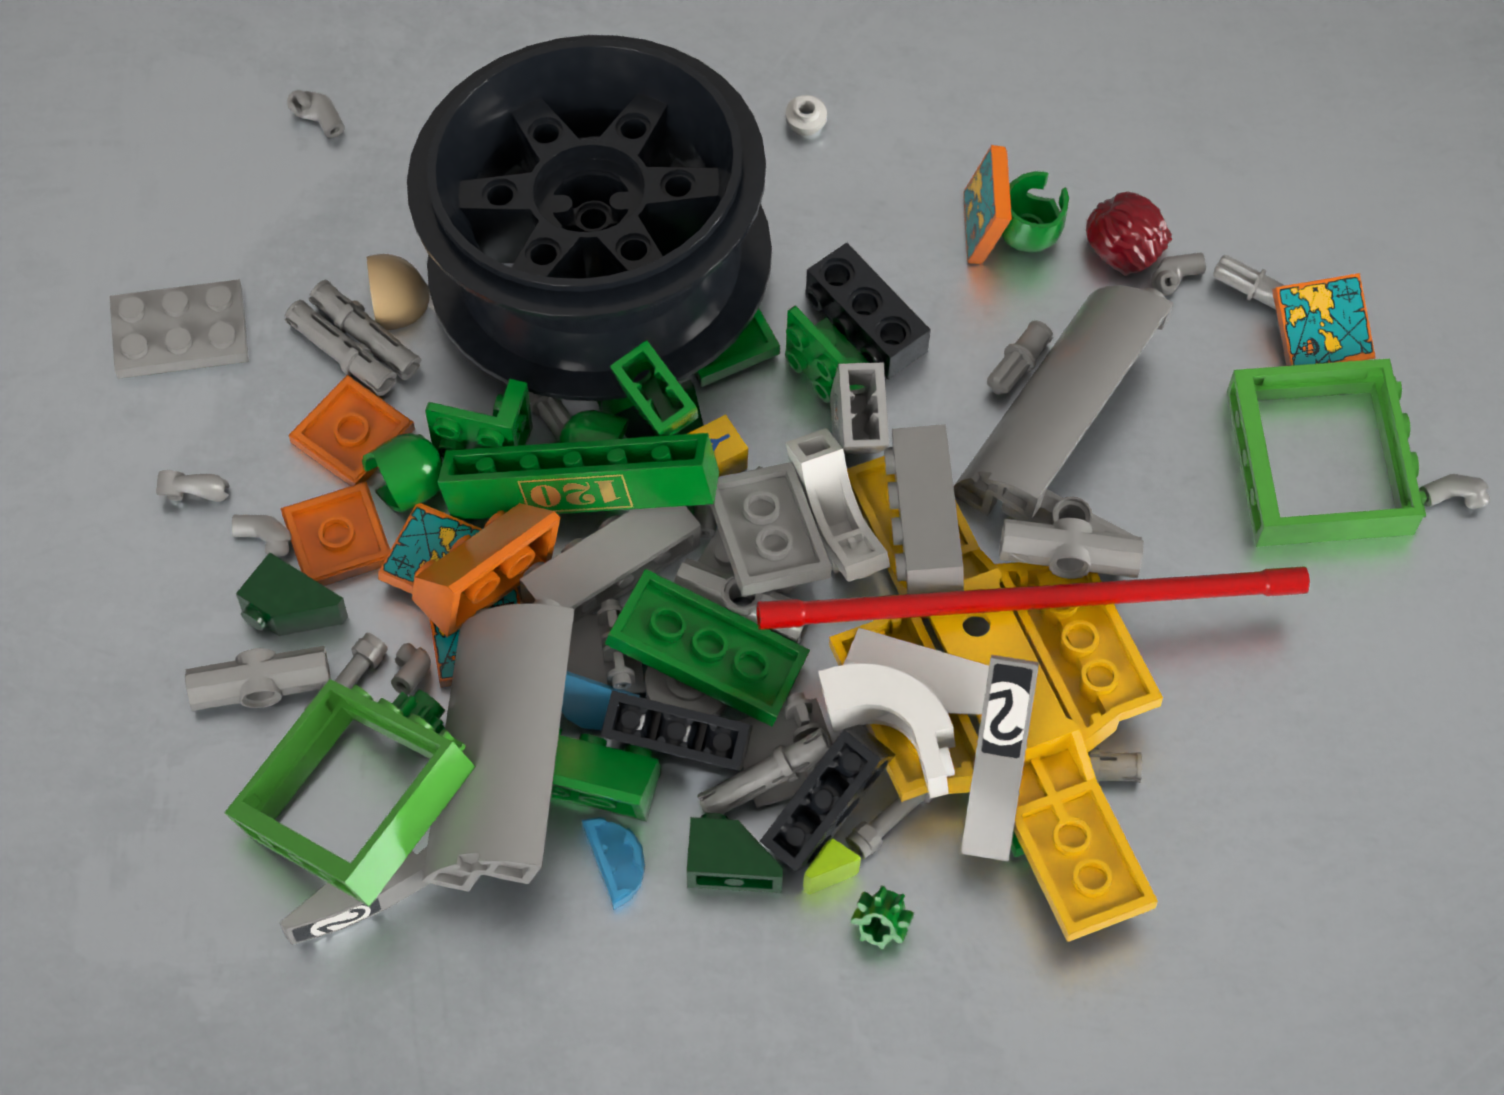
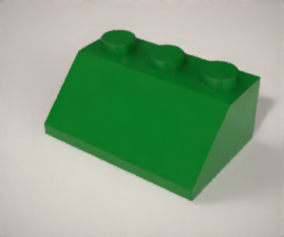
(605, 776)

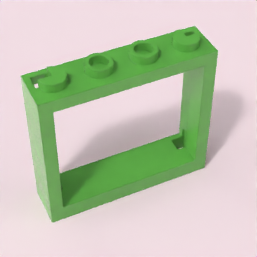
(1314, 380)
(303, 750)

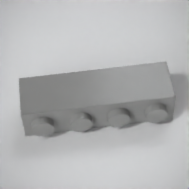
(926, 508)
(612, 558)

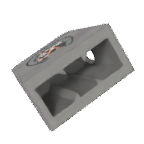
(860, 414)

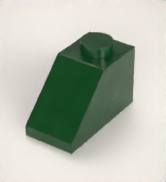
(288, 600)
(729, 857)

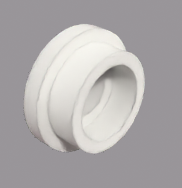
(806, 123)

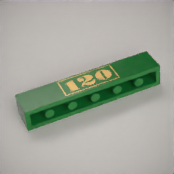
(581, 476)

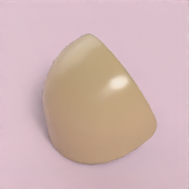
(396, 291)

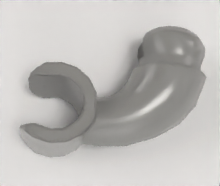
(204, 485)

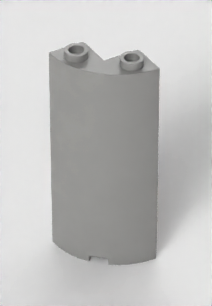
(1062, 399)
(508, 717)

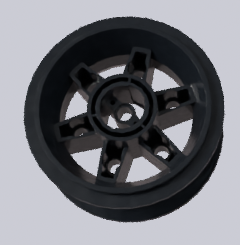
(616, 193)

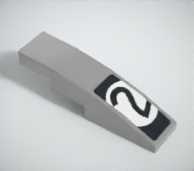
(999, 757)
(333, 909)

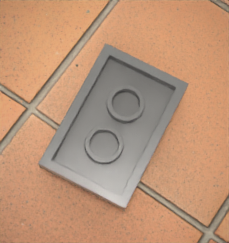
(178, 329)
(769, 530)

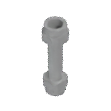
(366, 653)
(868, 837)

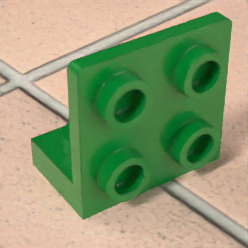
(818, 351)
(464, 429)

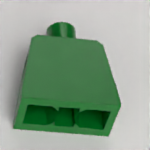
(658, 395)

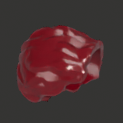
(1128, 232)

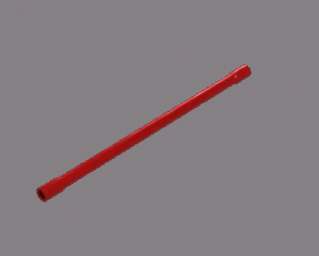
(797, 613)

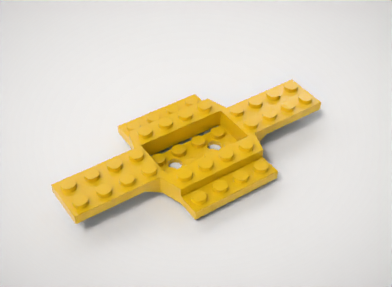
(1083, 688)

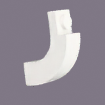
(827, 487)
(893, 698)

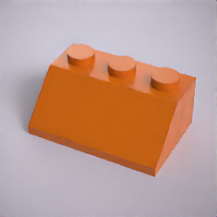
(484, 566)

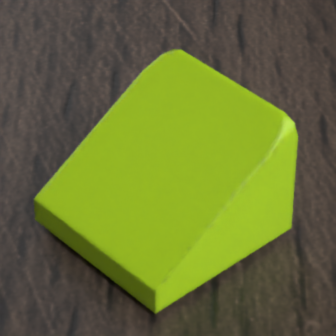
(830, 867)

